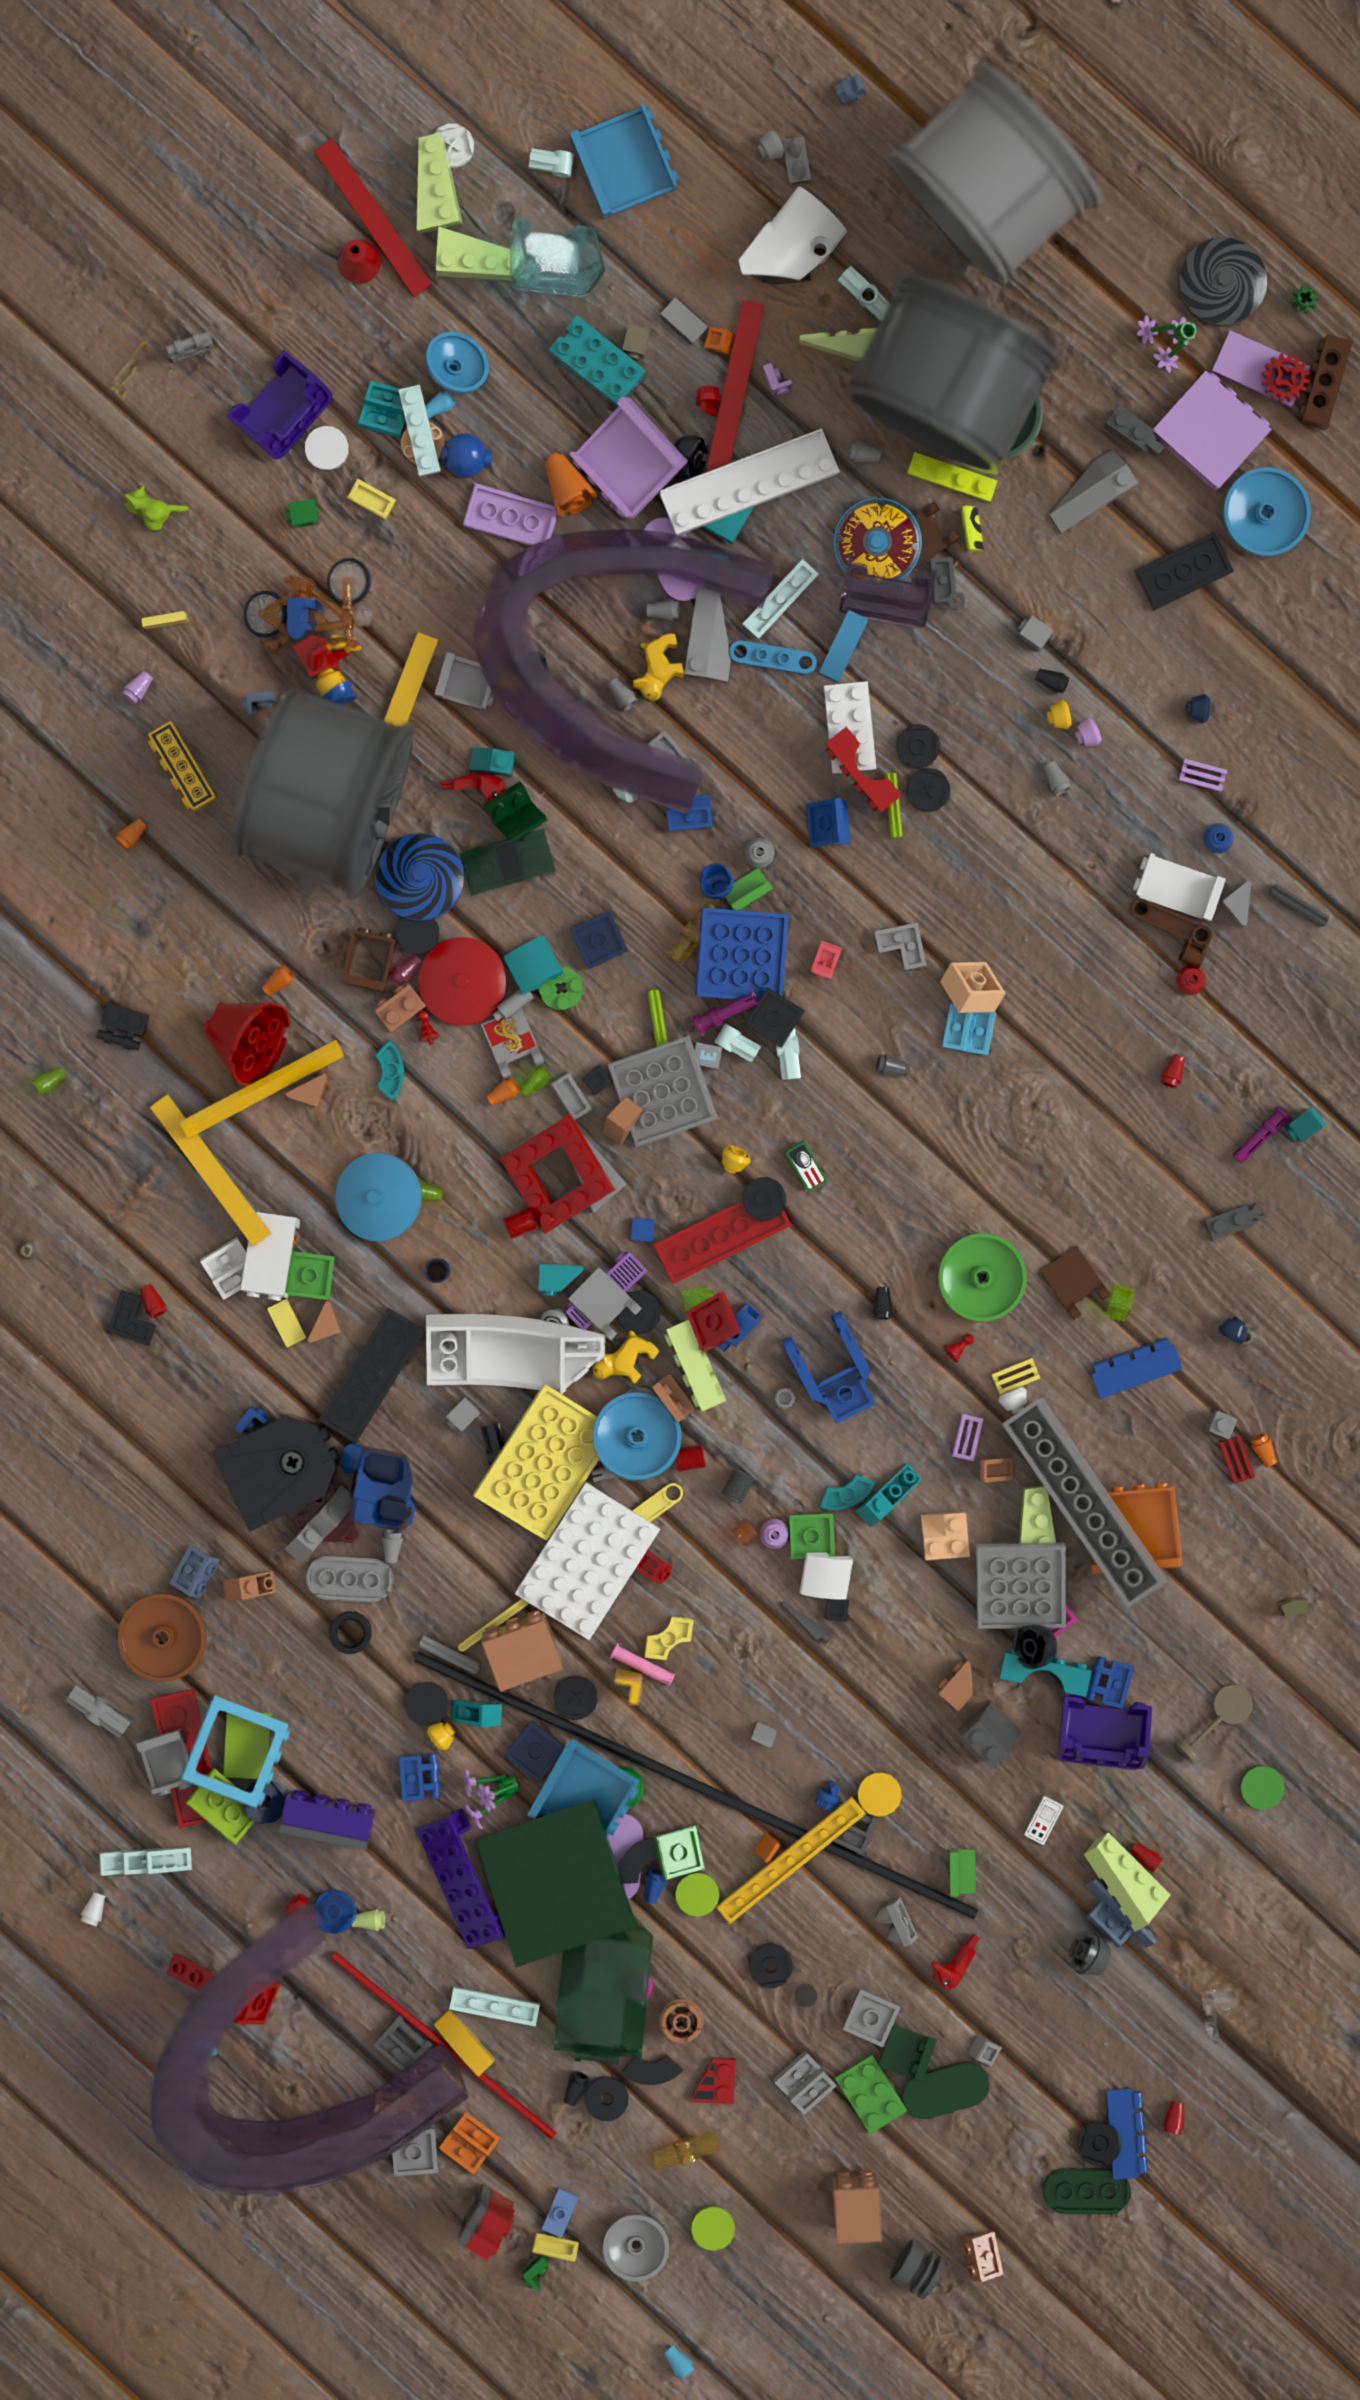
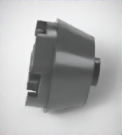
(1089, 1954)

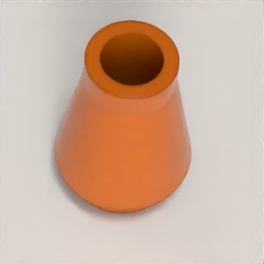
(130, 834)
(278, 980)
(503, 1091)
(1264, 1449)

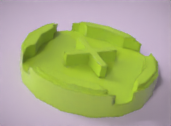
(697, 1894)
(713, 2228)

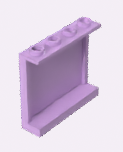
(1211, 430)
(628, 459)

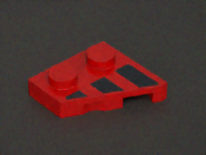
(717, 2082)

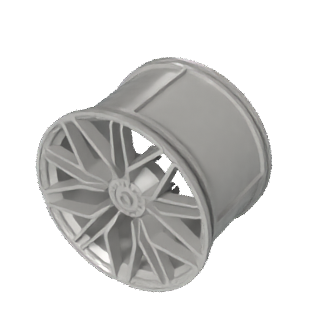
(995, 174)

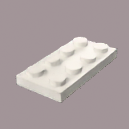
(850, 707)

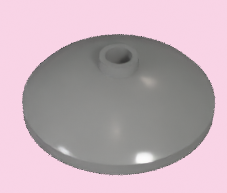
(636, 2262)

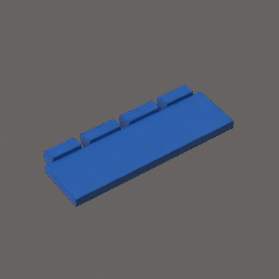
(1136, 1371)
(1126, 2121)

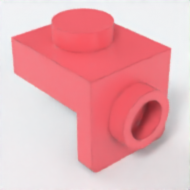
(826, 960)

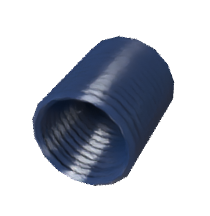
(447, 1269)

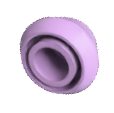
(1088, 733)
(769, 1528)

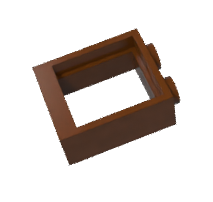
(384, 938)

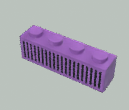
(624, 1274)

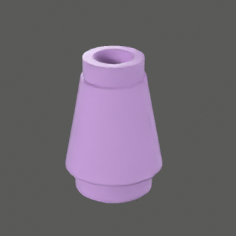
(136, 689)

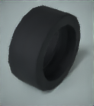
(333, 1632)

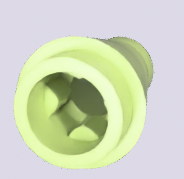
(370, 1920)

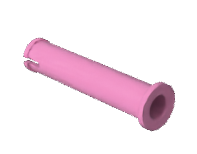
(642, 1665)

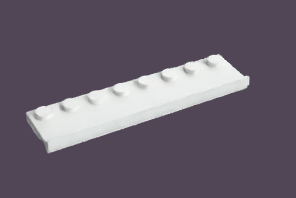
(749, 482)

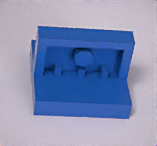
(828, 823)

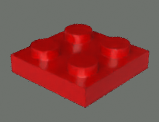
(713, 1321)

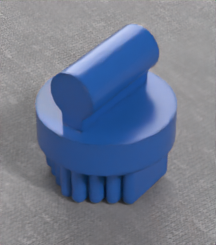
(828, 1797)

